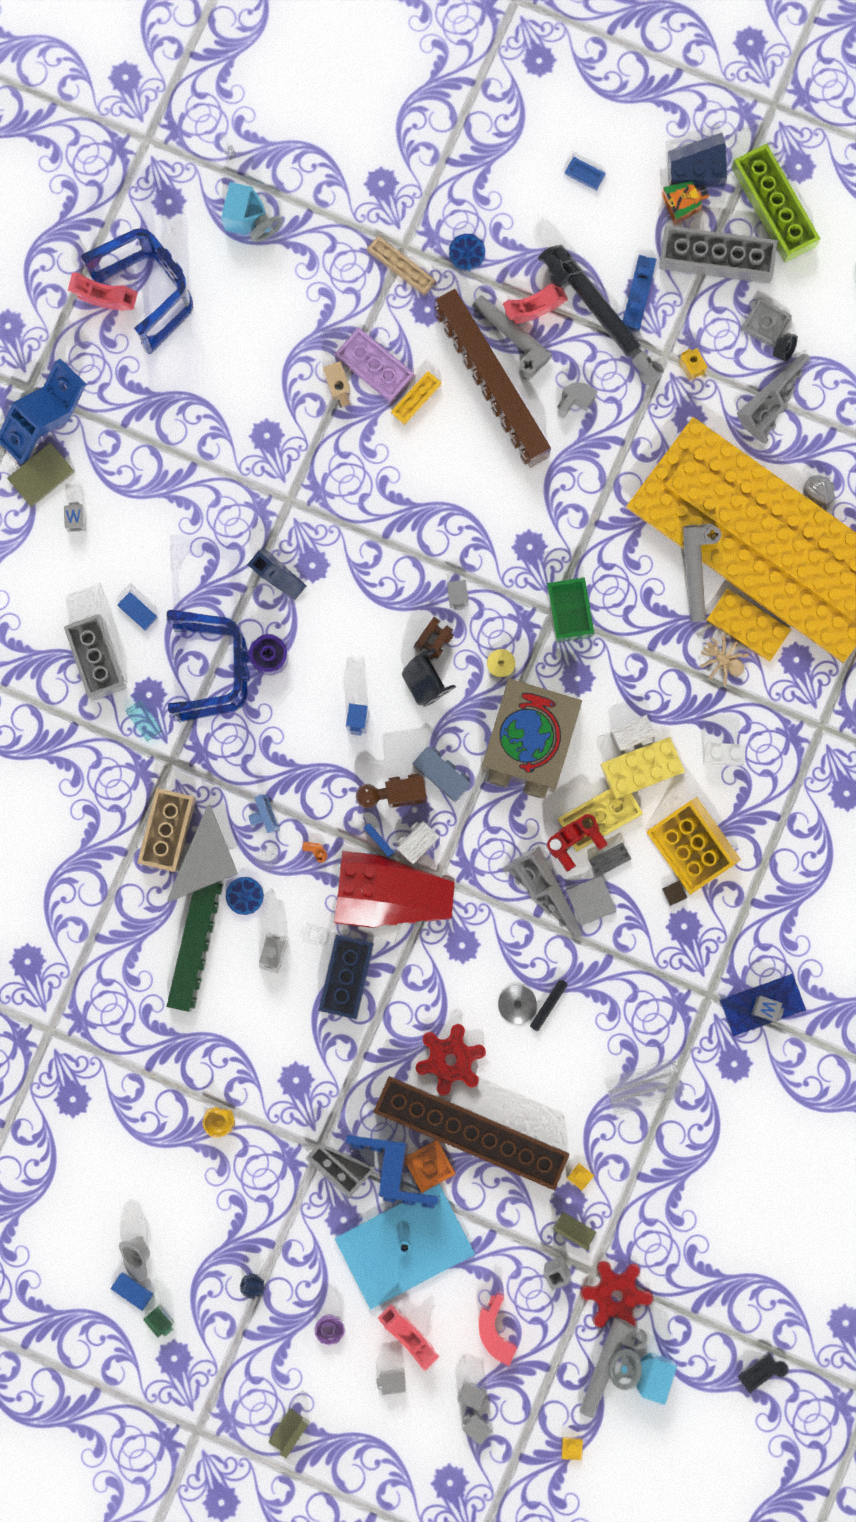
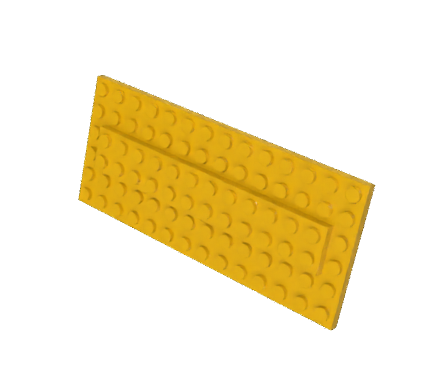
(771, 539)

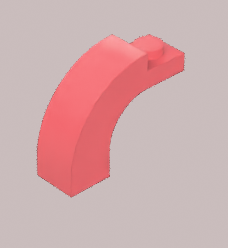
(102, 295)
(535, 305)
(409, 1336)
(495, 1344)

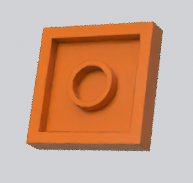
(429, 1166)

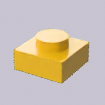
(580, 1176)
(572, 1448)

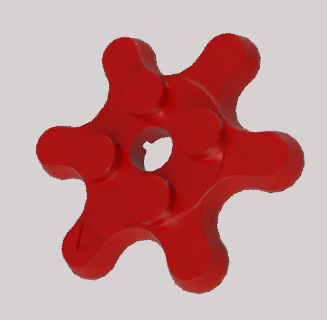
(449, 1073)
(608, 1284)

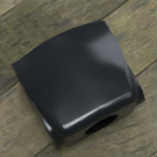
(424, 680)

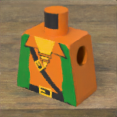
(683, 200)

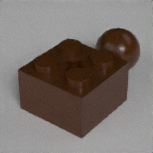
(397, 792)

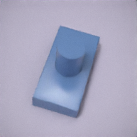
(264, 814)

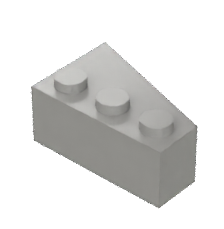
(339, 1169)

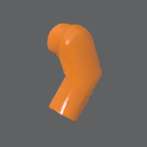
(317, 849)

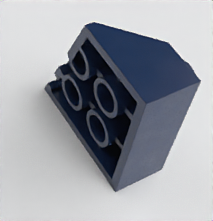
(699, 162)

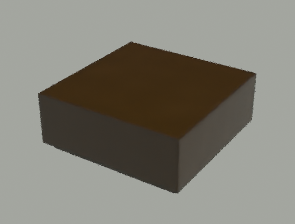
(674, 893)

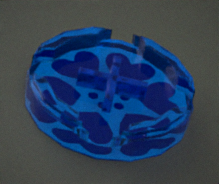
(467, 252)
(244, 896)

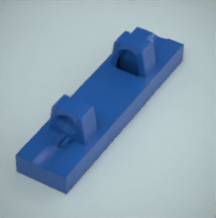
(639, 292)

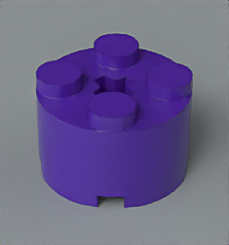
(262, 646)

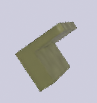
(574, 1230)
(288, 1432)

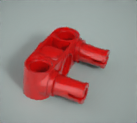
(572, 834)

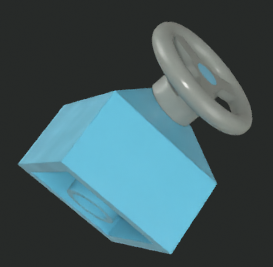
(245, 211)
(649, 1374)

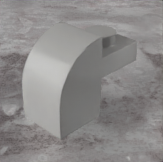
(578, 394)

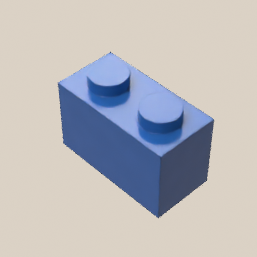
(357, 719)

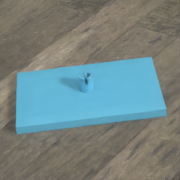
(386, 1269)

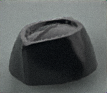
(785, 346)

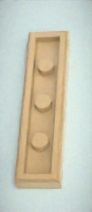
(401, 265)

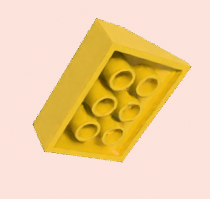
(693, 845)

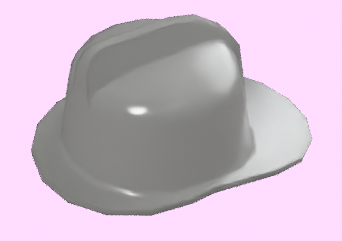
(135, 1255)

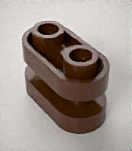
(445, 635)

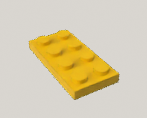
(748, 625)

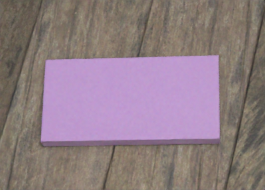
(374, 365)

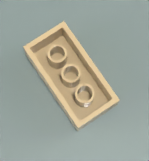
(166, 830)

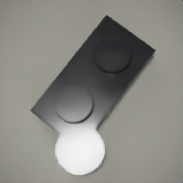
(762, 1371)

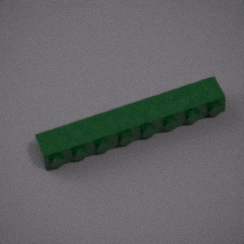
(193, 948)

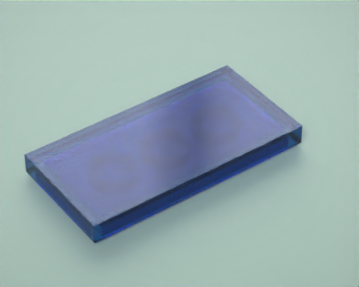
(740, 1005)

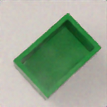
(570, 610)

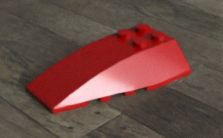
(388, 892)

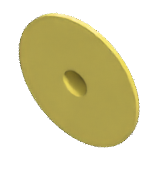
(501, 663)

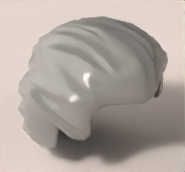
(819, 490)

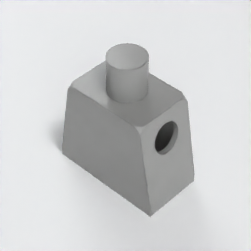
(273, 952)

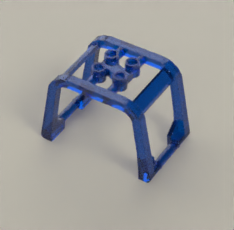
(151, 249)
(198, 709)

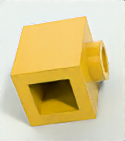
(692, 363)

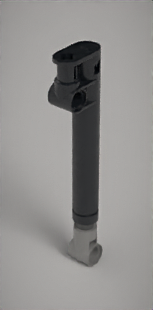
(567, 272)

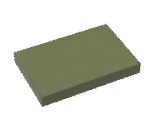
(40, 475)

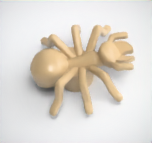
(726, 661)

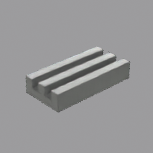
(624, 852)

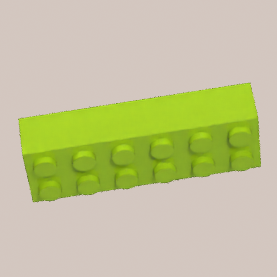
(775, 202)

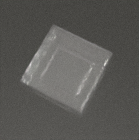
(267, 859)

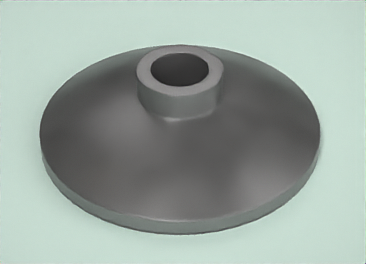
(507, 1007)

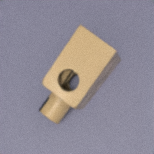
(335, 376)

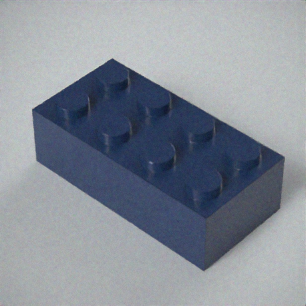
(346, 977)

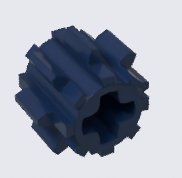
(251, 1286)

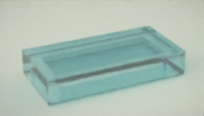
(143, 720)

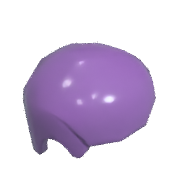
(329, 1329)

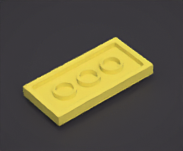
(642, 768)
(608, 813)

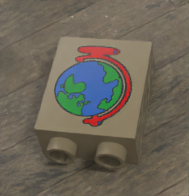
(530, 738)

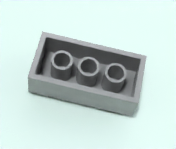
(95, 657)

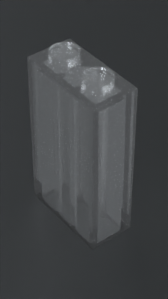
(644, 1086)

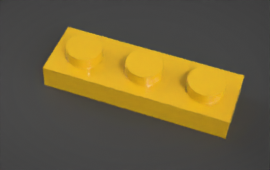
(416, 398)

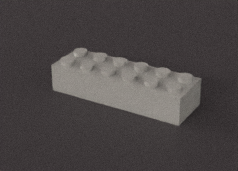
(718, 254)

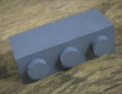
(442, 773)

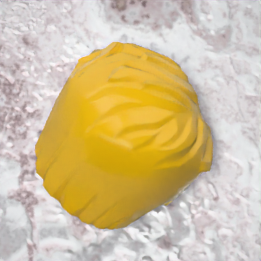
(218, 1122)

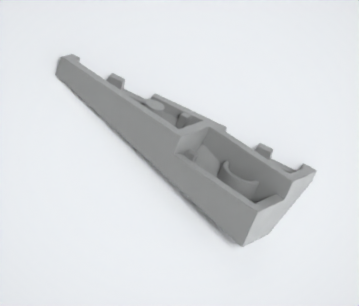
(762, 411)
(536, 876)

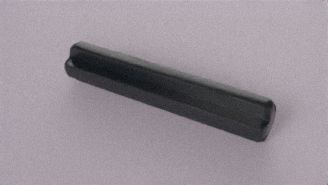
(548, 1005)

